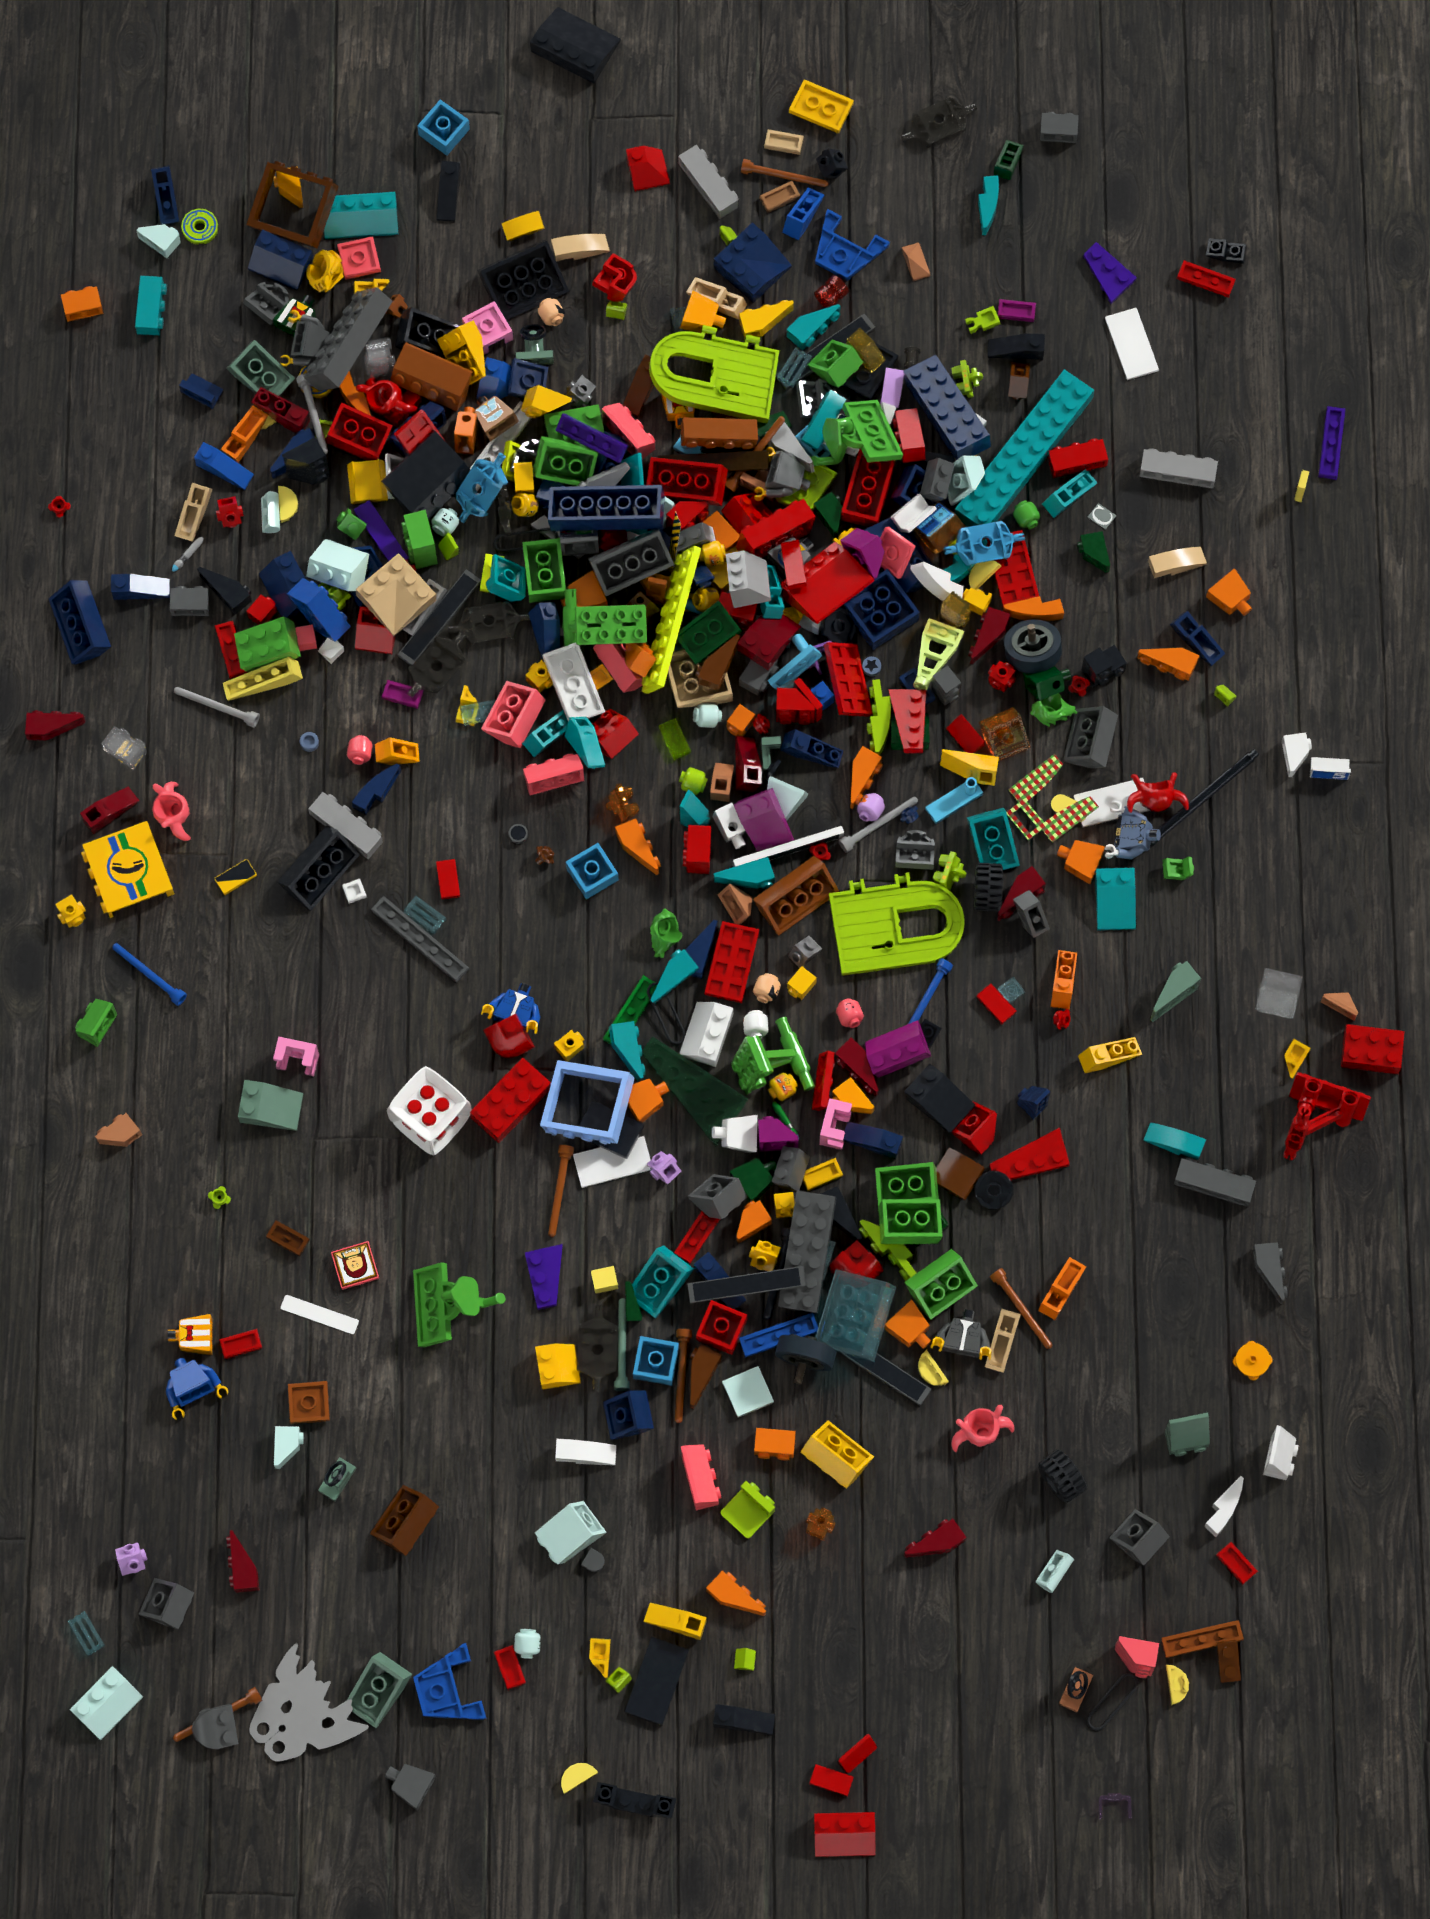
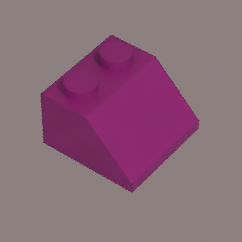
(865, 549)
(775, 1135)

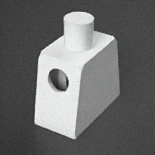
(727, 817)
(738, 1133)

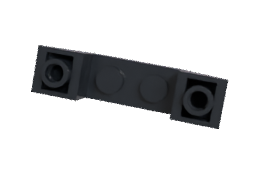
(634, 1802)

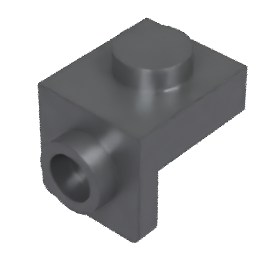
(804, 951)

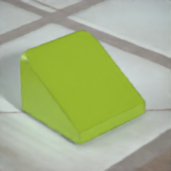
(727, 234)
(448, 547)
(1224, 694)

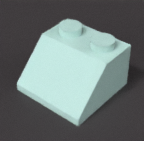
(965, 478)

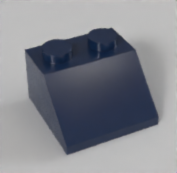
(628, 1414)

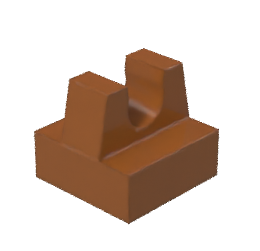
(398, 301)
(656, 587)

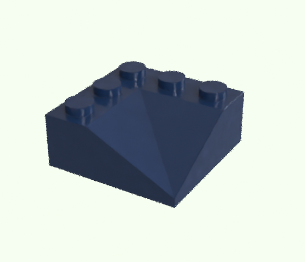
(751, 263)
(882, 610)

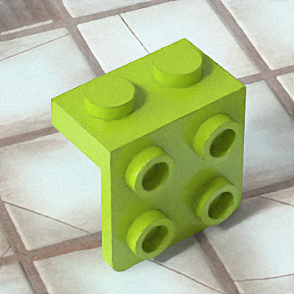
(748, 1509)

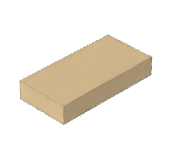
(783, 142)

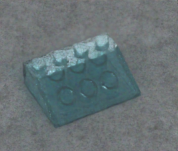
(855, 1314)

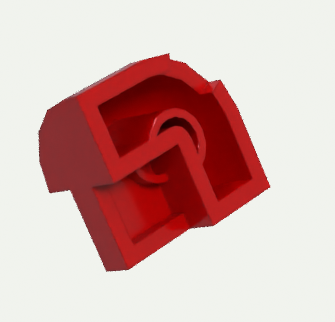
(616, 278)
(509, 1037)
(857, 1261)

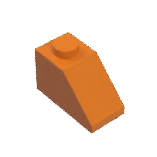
(753, 1220)

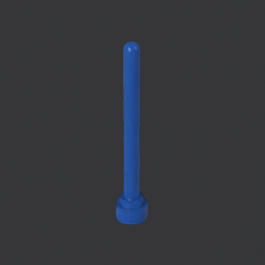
(943, 968)
(177, 996)

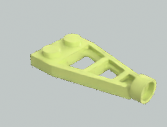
(941, 634)

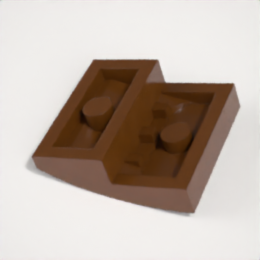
(958, 1173)

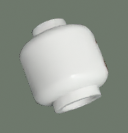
(755, 1024)

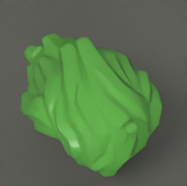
(1052, 709)
(664, 932)

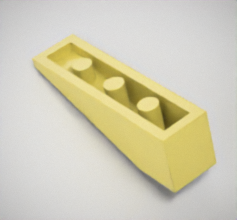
(263, 679)

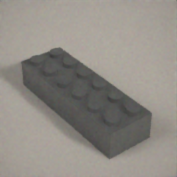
(347, 339)
(808, 1248)

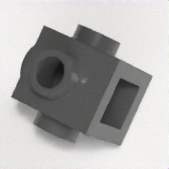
(580, 391)

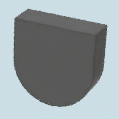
(593, 1561)

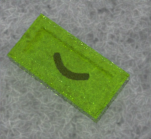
(674, 739)

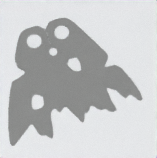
(306, 1714)

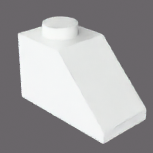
(1295, 751)

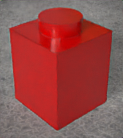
(262, 610)

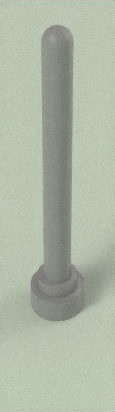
(305, 386)
(250, 718)
(848, 842)

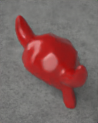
(384, 397)
(1156, 795)

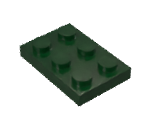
(707, 632)

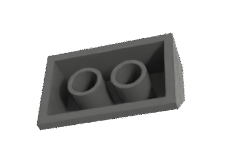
(1091, 737)

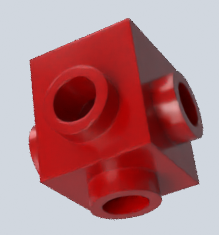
(229, 512)
(1003, 681)

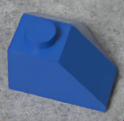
(496, 379)

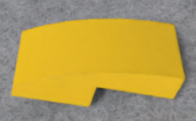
(523, 225)

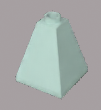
(788, 796)

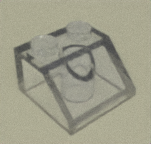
(1278, 993)

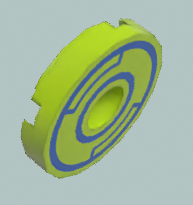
(199, 236)

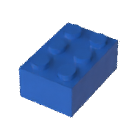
(319, 609)

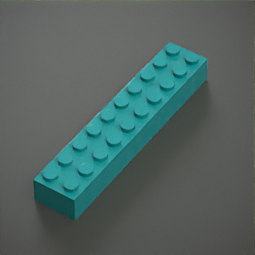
(1026, 450)

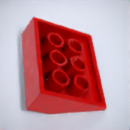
(831, 581)

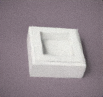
(354, 891)

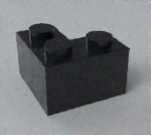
(1102, 665)

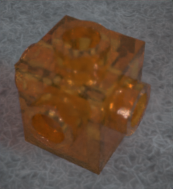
(820, 1530)

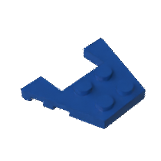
(842, 255)
(439, 1692)

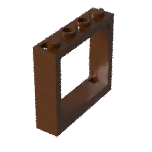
(321, 215)

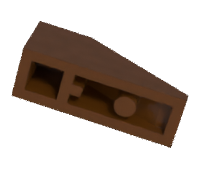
(640, 388)
(717, 665)
(702, 1369)

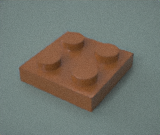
(308, 1402)

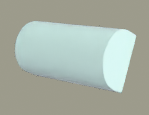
(270, 512)
(1054, 1571)

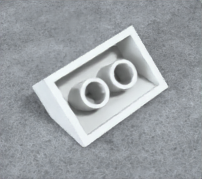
(707, 1032)

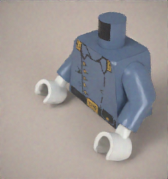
(1132, 834)

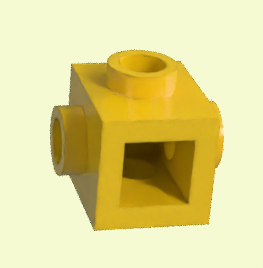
(539, 677)
(70, 911)
(764, 1255)

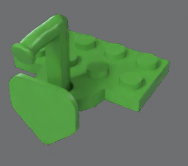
(861, 429)
(435, 1306)

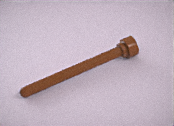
(749, 167)
(732, 482)
(565, 1154)
(1000, 1278)
(684, 1337)
(251, 1697)

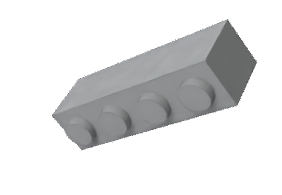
(708, 181)
(1178, 468)
(357, 833)

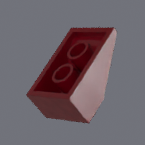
(767, 639)

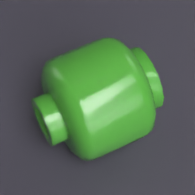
(1026, 514)

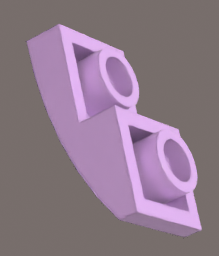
(892, 386)

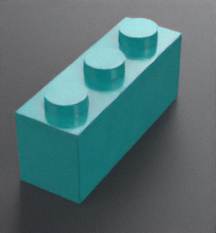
(150, 305)

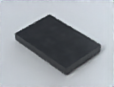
(866, 383)
(599, 1118)

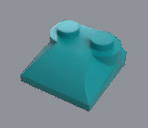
(507, 579)

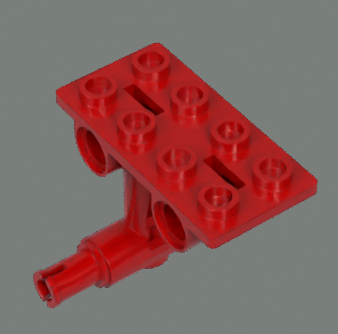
(1337, 1100)

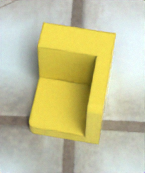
(604, 1279)

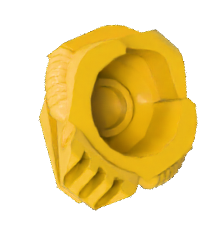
(325, 270)

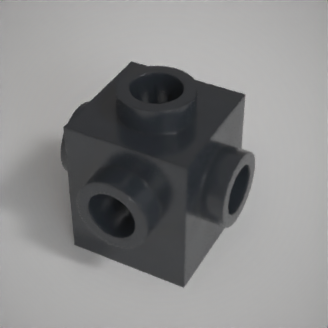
(831, 163)

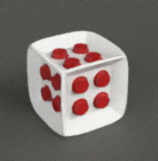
(429, 1110)

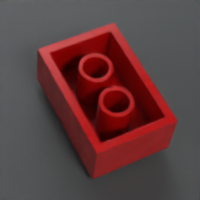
(358, 433)
(1372, 1049)

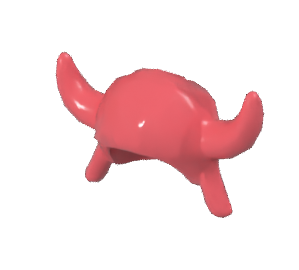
(171, 809)
(981, 1427)

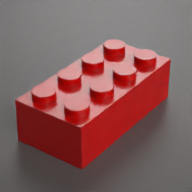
(688, 480)
(867, 491)
(771, 531)
(510, 1100)

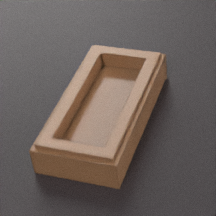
(779, 196)

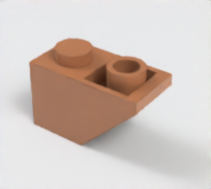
(721, 782)
(120, 1132)

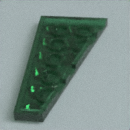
(698, 1091)

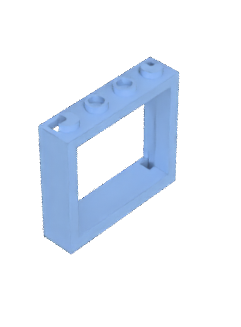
(592, 1072)

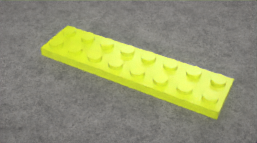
(671, 618)

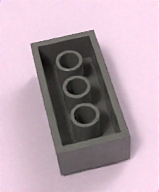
(631, 561)

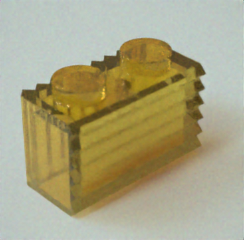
(955, 610)

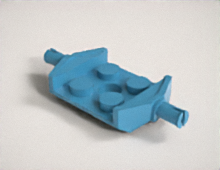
(491, 480)
(970, 545)

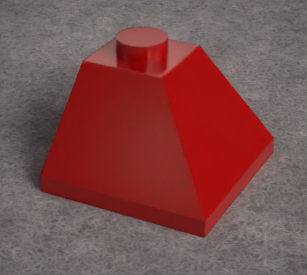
(646, 167)
(977, 1128)

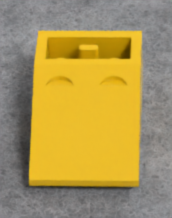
(465, 349)

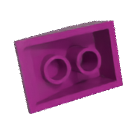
(764, 820)

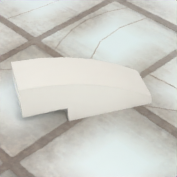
(936, 580)
(585, 1452)
(1225, 1507)

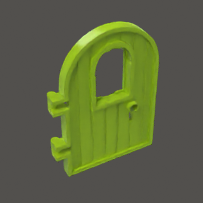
(734, 371)
(874, 921)

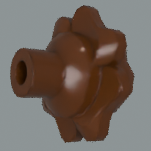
(545, 854)

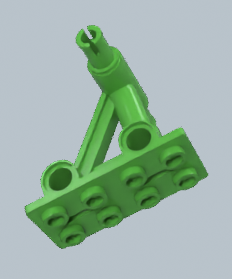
(602, 623)
(755, 1063)

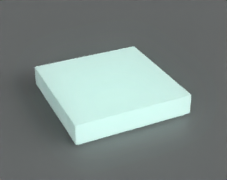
(748, 1391)

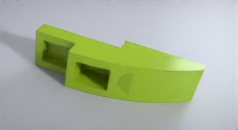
(880, 720)
(898, 1253)

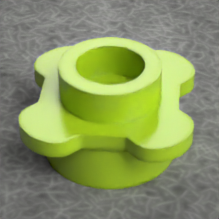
(221, 1191)

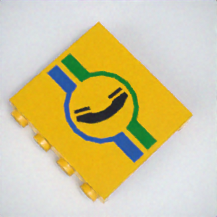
(126, 868)

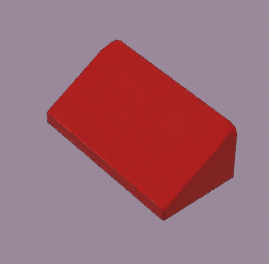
(398, 418)
(965, 735)
(857, 1753)

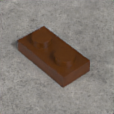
(287, 1238)
(1228, 1661)

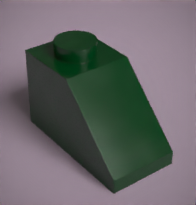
(829, 512)
(1094, 550)

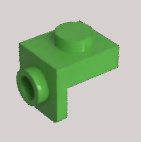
(350, 524)
(1178, 868)

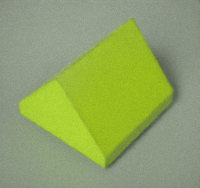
(616, 310)
(745, 1659)
(619, 1679)

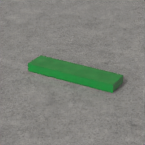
(634, 1005)

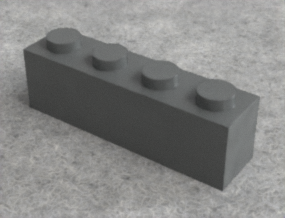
(1215, 1182)

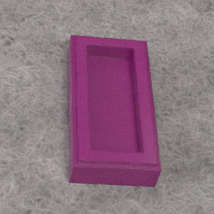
(1016, 310)
(397, 693)

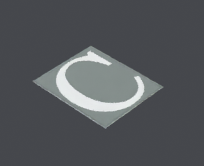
(1101, 516)

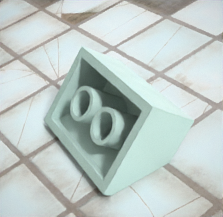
(338, 565)
(106, 1703)

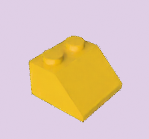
(541, 401)
(557, 1365)

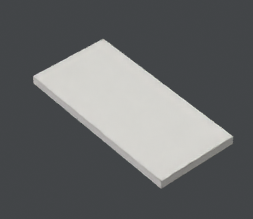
(1131, 343)
(1104, 799)
(602, 1165)

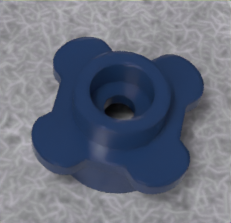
(909, 814)

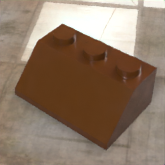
(404, 1520)

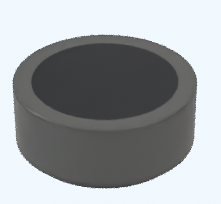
(518, 833)

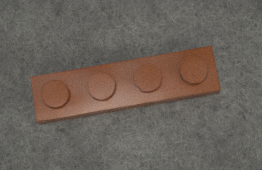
(1201, 1638)

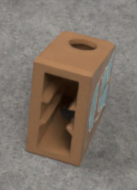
(494, 416)

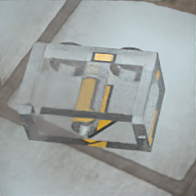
(124, 747)

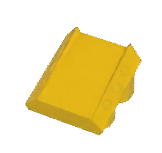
(366, 482)

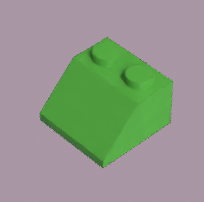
(835, 363)
(96, 1021)

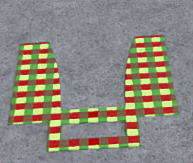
(1060, 822)

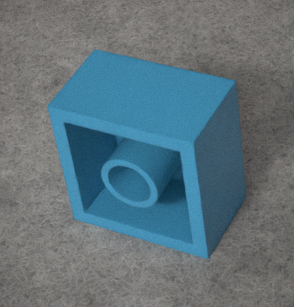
(443, 127)
(592, 871)
(655, 1360)

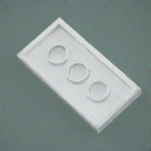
(573, 682)

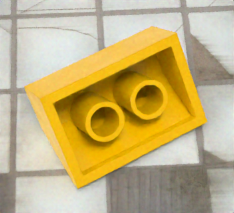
(836, 1454)

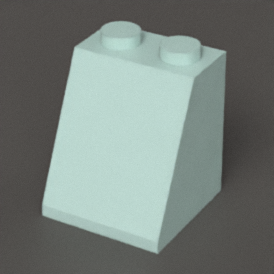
(569, 1532)

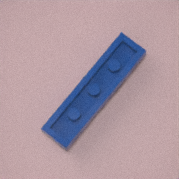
(769, 1337)

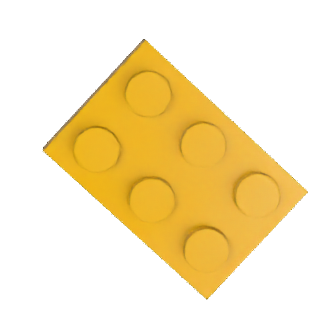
(821, 106)

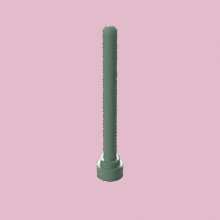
(622, 1382)

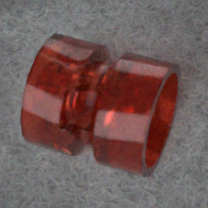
(831, 292)

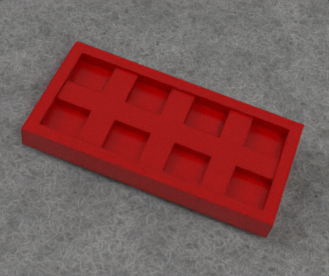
(415, 431)
(1015, 576)
(848, 679)
(731, 962)

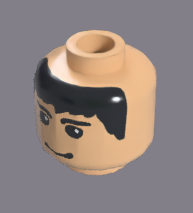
(551, 312)
(766, 988)

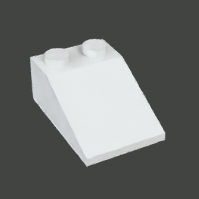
(1280, 1454)

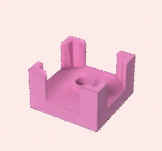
(491, 325)
(297, 1049)
(835, 1111)

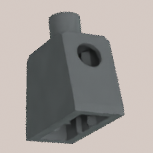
(411, 1784)

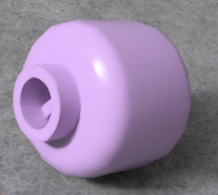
(870, 807)

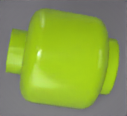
(693, 780)

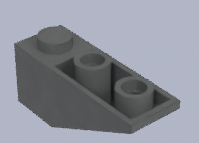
(1268, 1265)

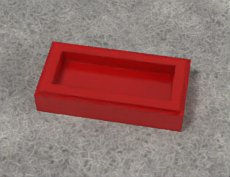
(448, 879)
(996, 1004)
(240, 1344)
(1236, 1563)
(509, 1667)
(831, 1780)

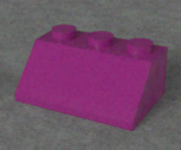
(897, 1049)

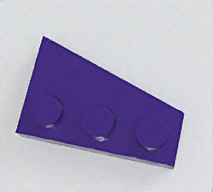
(1110, 273)
(544, 1273)

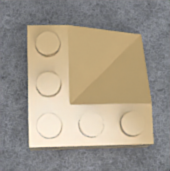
(396, 594)
(686, 687)

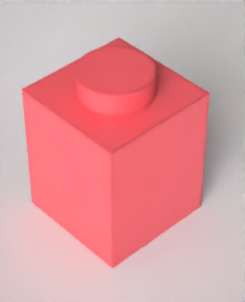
(306, 637)

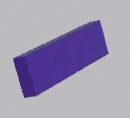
(591, 438)
(1331, 442)
(379, 531)

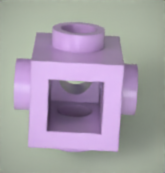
(663, 1167)
(131, 1558)

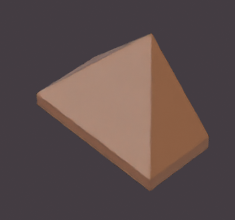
(915, 261)
(736, 903)
(1341, 1003)

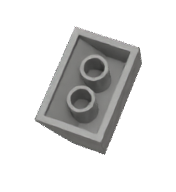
(747, 579)

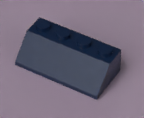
(79, 621)

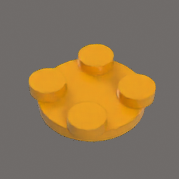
(1252, 1360)

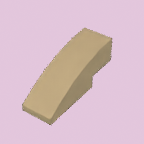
(579, 246)
(729, 303)
(193, 512)
(1176, 561)
(1002, 1340)

